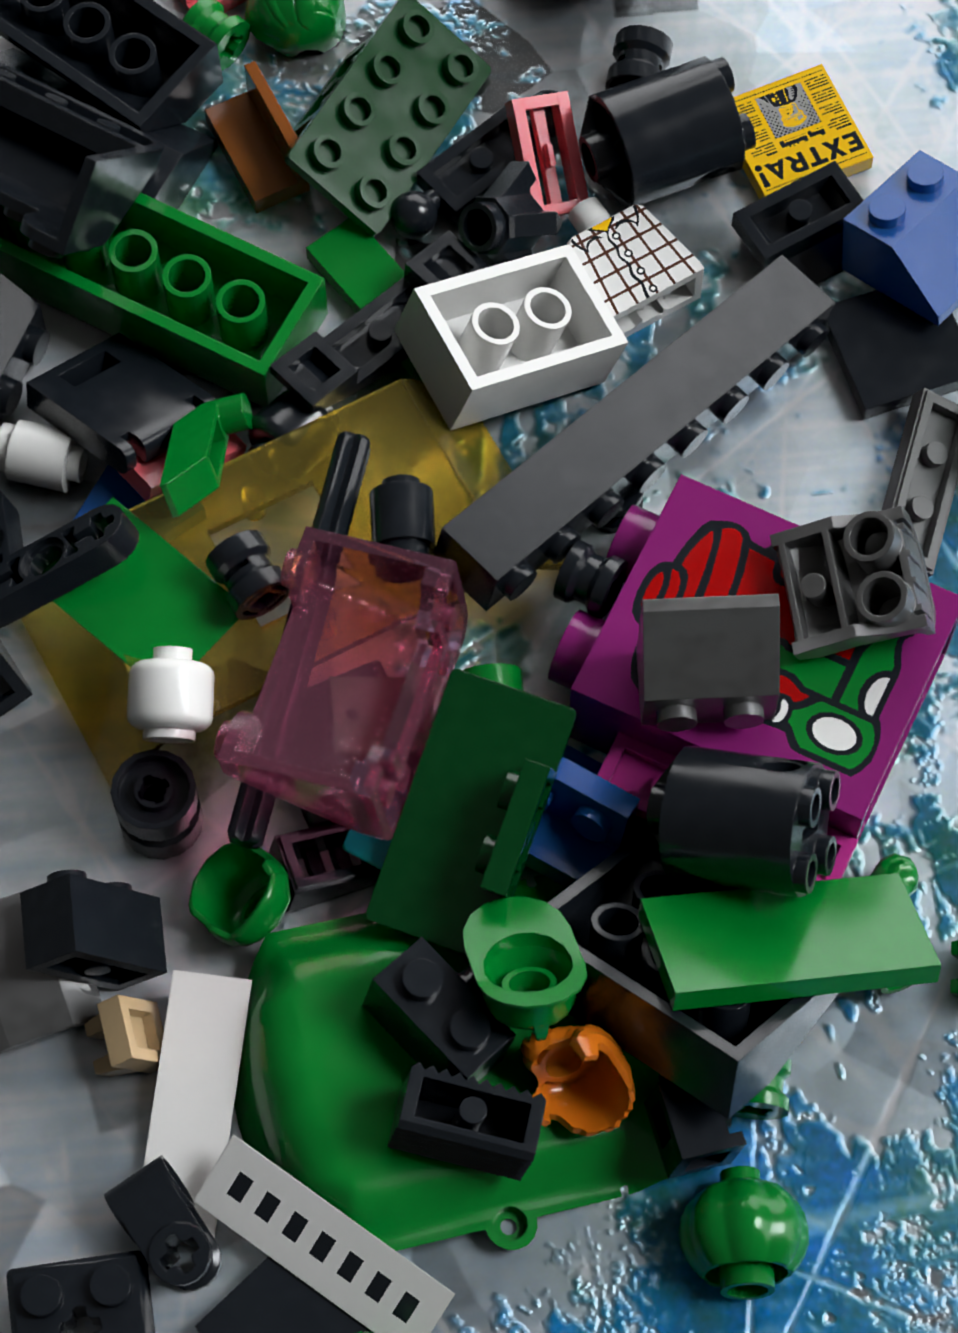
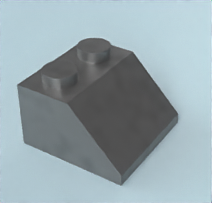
(709, 661)

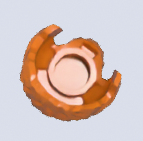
(581, 1078)

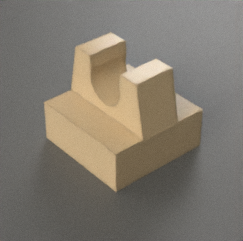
(131, 1035)

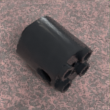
(665, 132)
(744, 820)

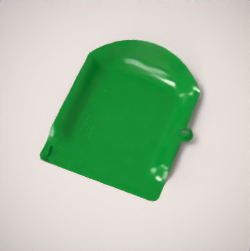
(327, 1080)

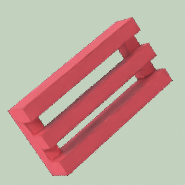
(567, 144)

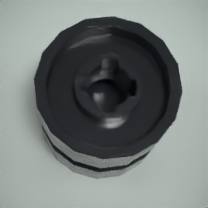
(157, 804)

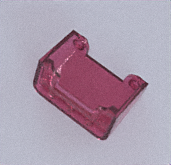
(351, 681)

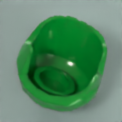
(297, 24)

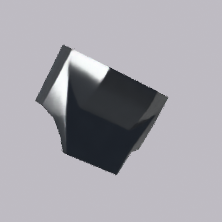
(801, 223)

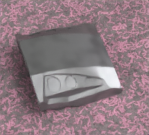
(854, 581)
(30, 1001)

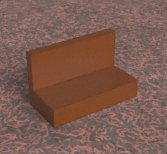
(255, 141)

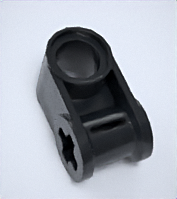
(158, 1218)

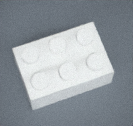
(509, 336)

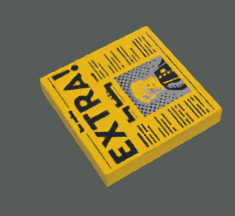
(799, 130)

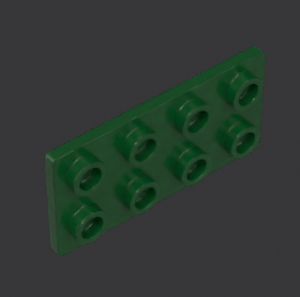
(385, 113)
(470, 807)

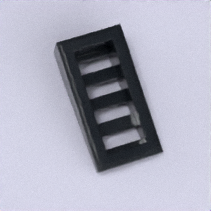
(320, 884)

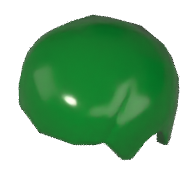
(240, 894)

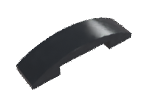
(365, 345)

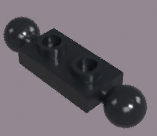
(460, 174)

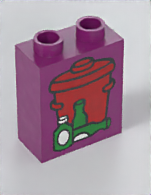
(830, 710)

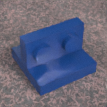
(581, 821)

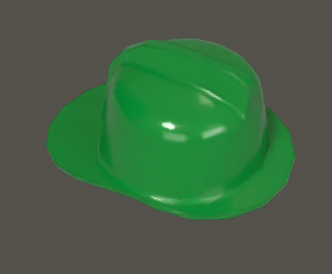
(524, 962)

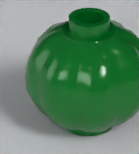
(743, 1234)

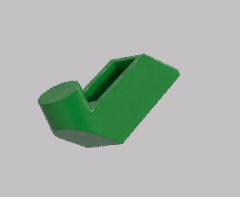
(199, 450)

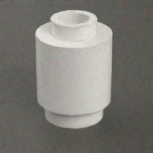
(41, 456)

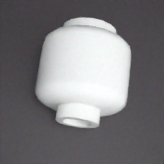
(170, 696)

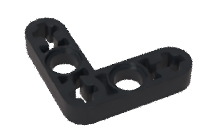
(85, 551)

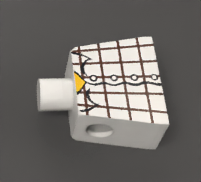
(634, 263)

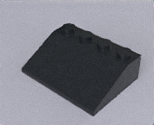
(710, 1052)

